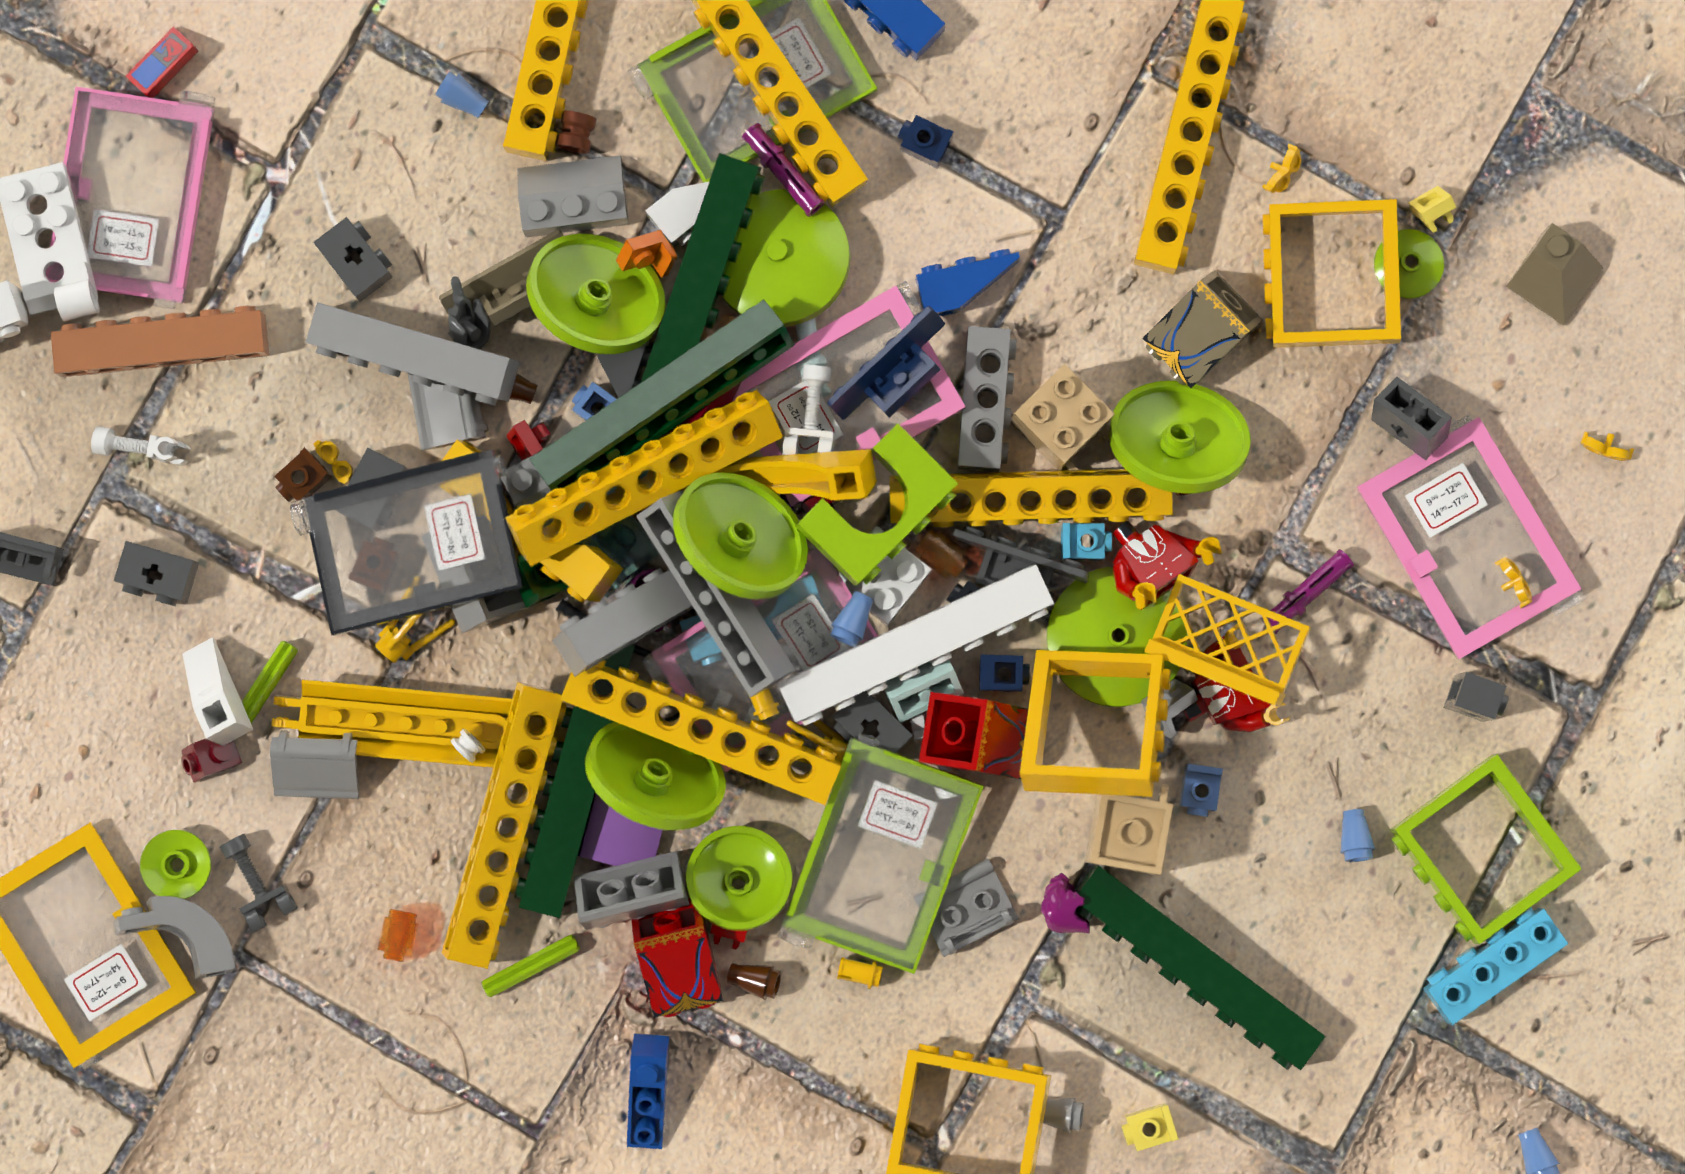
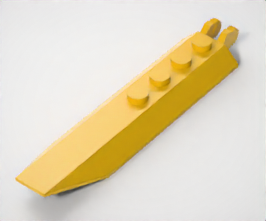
(404, 721)

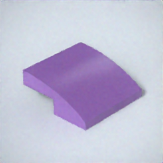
(615, 838)

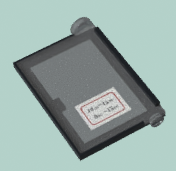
(411, 541)

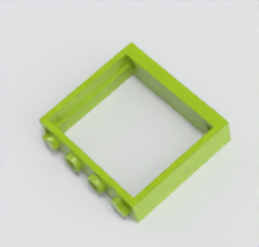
(1530, 815)

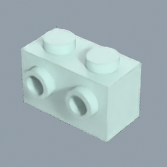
(912, 694)

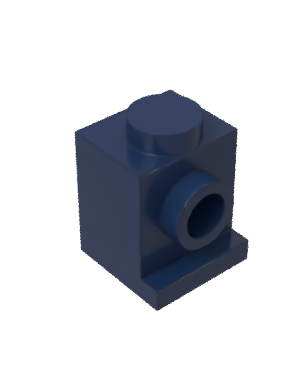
(929, 152)
(992, 663)

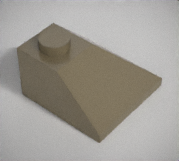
(1556, 274)

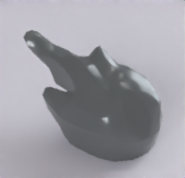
(467, 323)

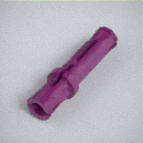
(774, 159)
(1338, 564)

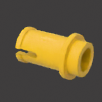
(764, 705)
(860, 972)

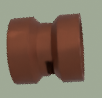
(576, 132)

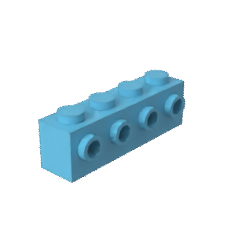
(1495, 965)

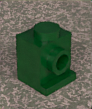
(538, 587)

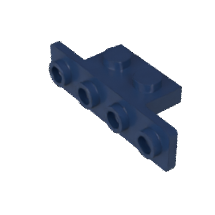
(894, 372)

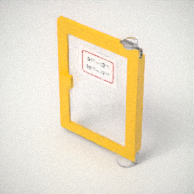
(66, 950)

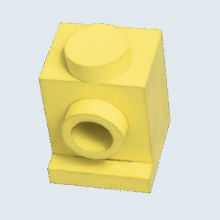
(1163, 1122)

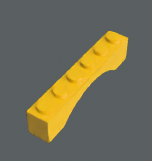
(823, 474)
(581, 567)

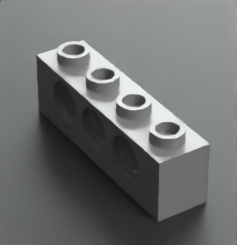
(980, 344)

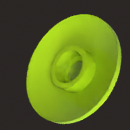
(1429, 268)
(157, 864)

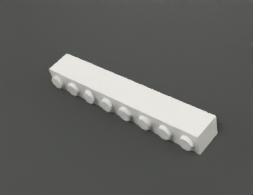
(915, 643)

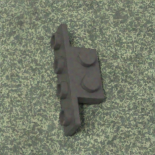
(1004, 559)

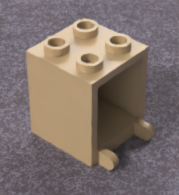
(1062, 418)
(1130, 832)

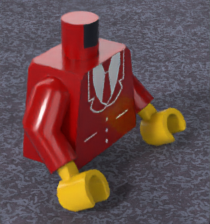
(1153, 560)
(1227, 705)

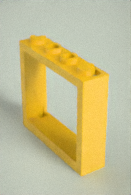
(1273, 262)
(1092, 779)
(965, 1062)

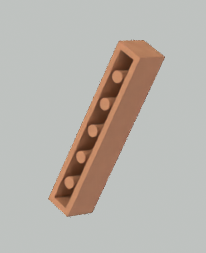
(160, 342)

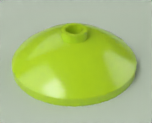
(741, 855)

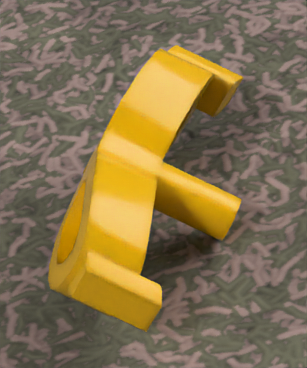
(1281, 178)
(1605, 449)
(329, 452)
(1516, 579)

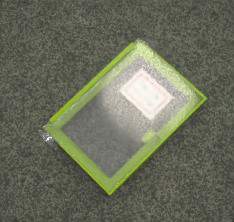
(714, 110)
(881, 856)

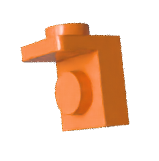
(648, 249)

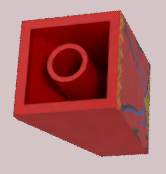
(974, 735)
(676, 961)

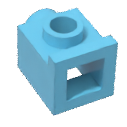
(1071, 542)

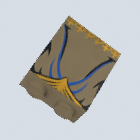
(1201, 329)

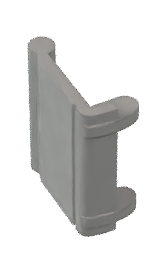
(444, 415)
(314, 767)
(971, 908)

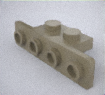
(502, 285)

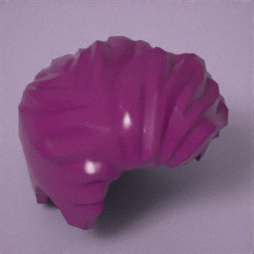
(1060, 907)

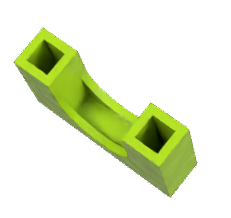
(924, 487)

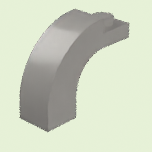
(191, 923)

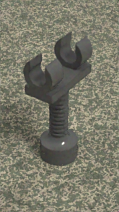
(237, 850)

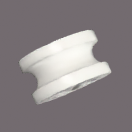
(467, 745)

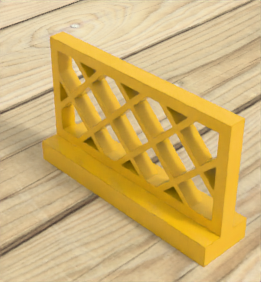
(1219, 670)

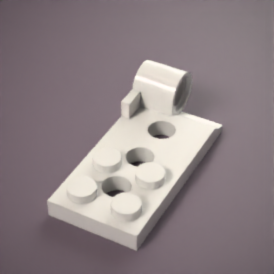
(76, 291)

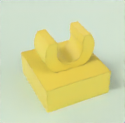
(1432, 206)

